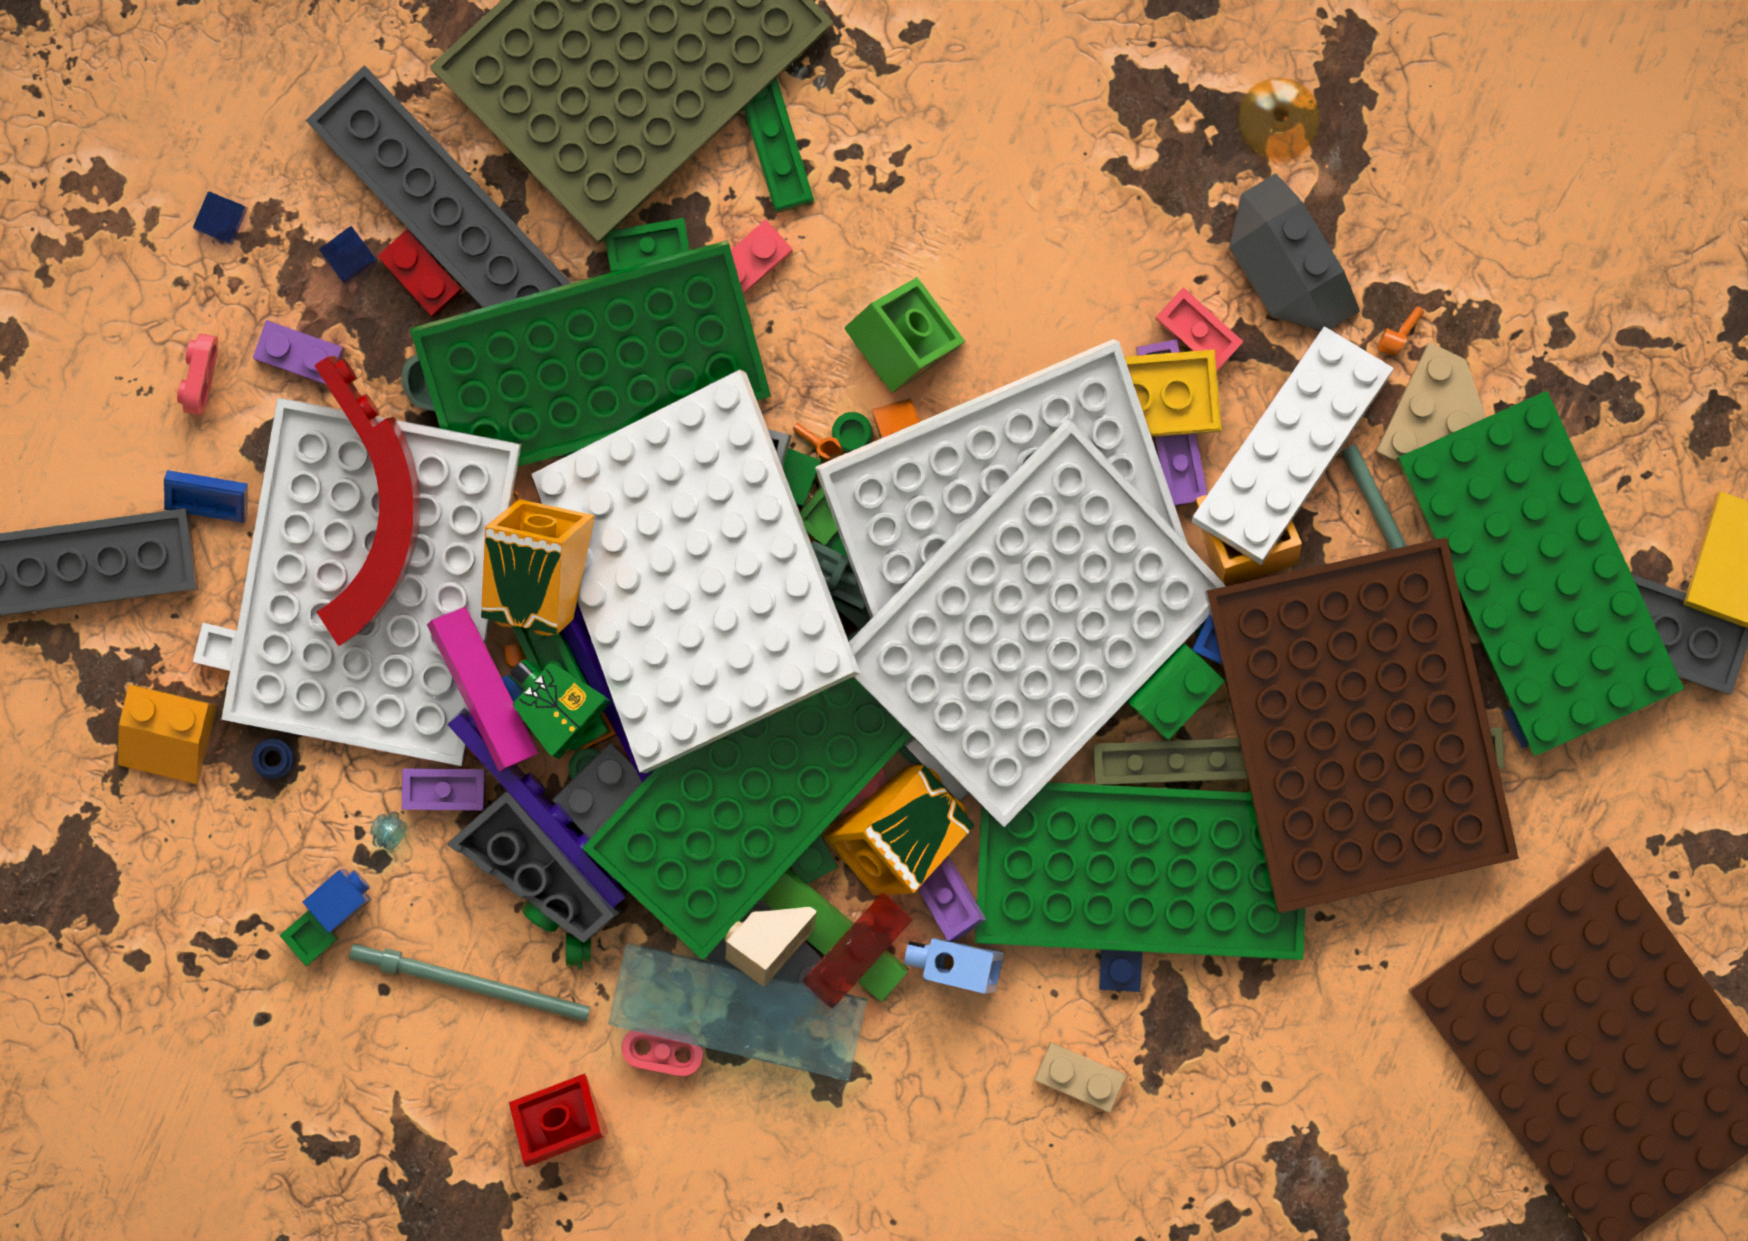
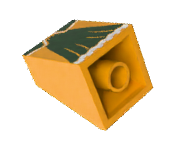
(534, 566)
(901, 832)

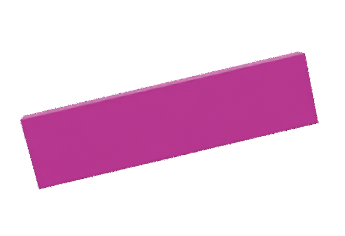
(482, 688)

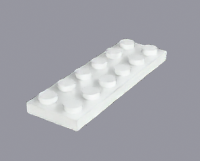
(1292, 445)

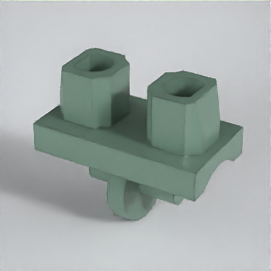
(838, 576)

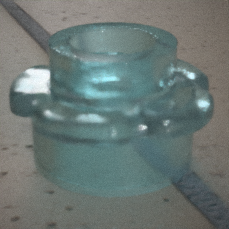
(388, 830)

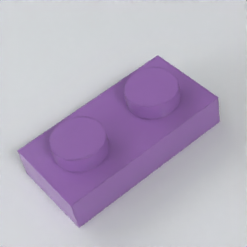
(294, 350)
(443, 789)
(951, 901)

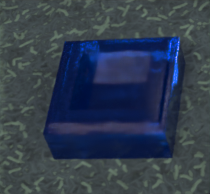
(220, 218)
(347, 254)

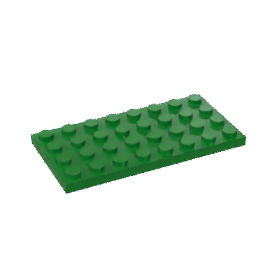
(591, 353)
(1540, 573)
(737, 813)
(1132, 874)

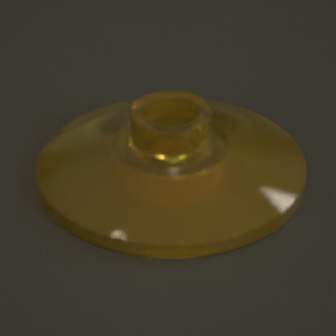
(1274, 137)

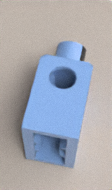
(973, 966)

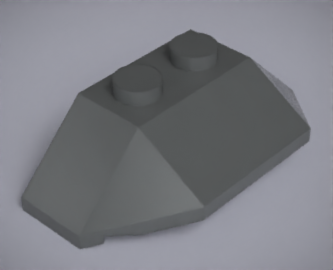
(1289, 258)

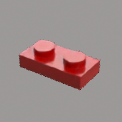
(420, 273)

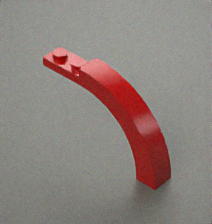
(398, 509)

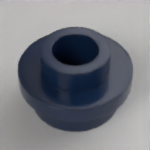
(260, 758)

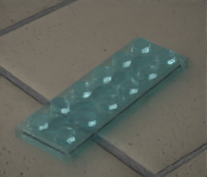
(735, 1014)

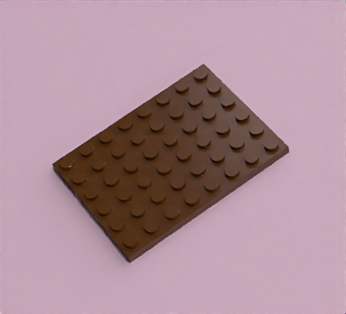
(1361, 725)
(1599, 1048)

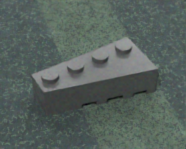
(524, 858)

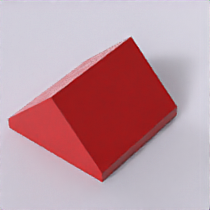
(557, 1120)

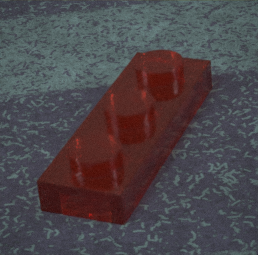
(857, 950)

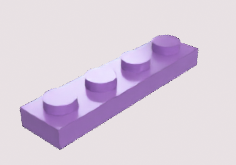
(1179, 453)

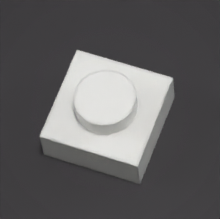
(215, 646)

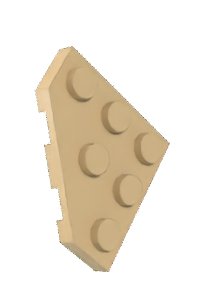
(1433, 405)

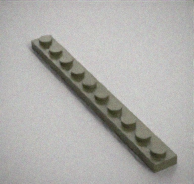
(1187, 760)

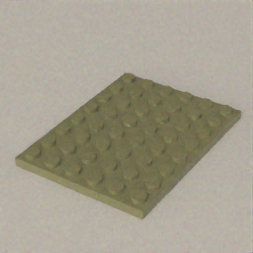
(620, 91)

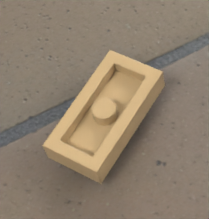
(1080, 1077)

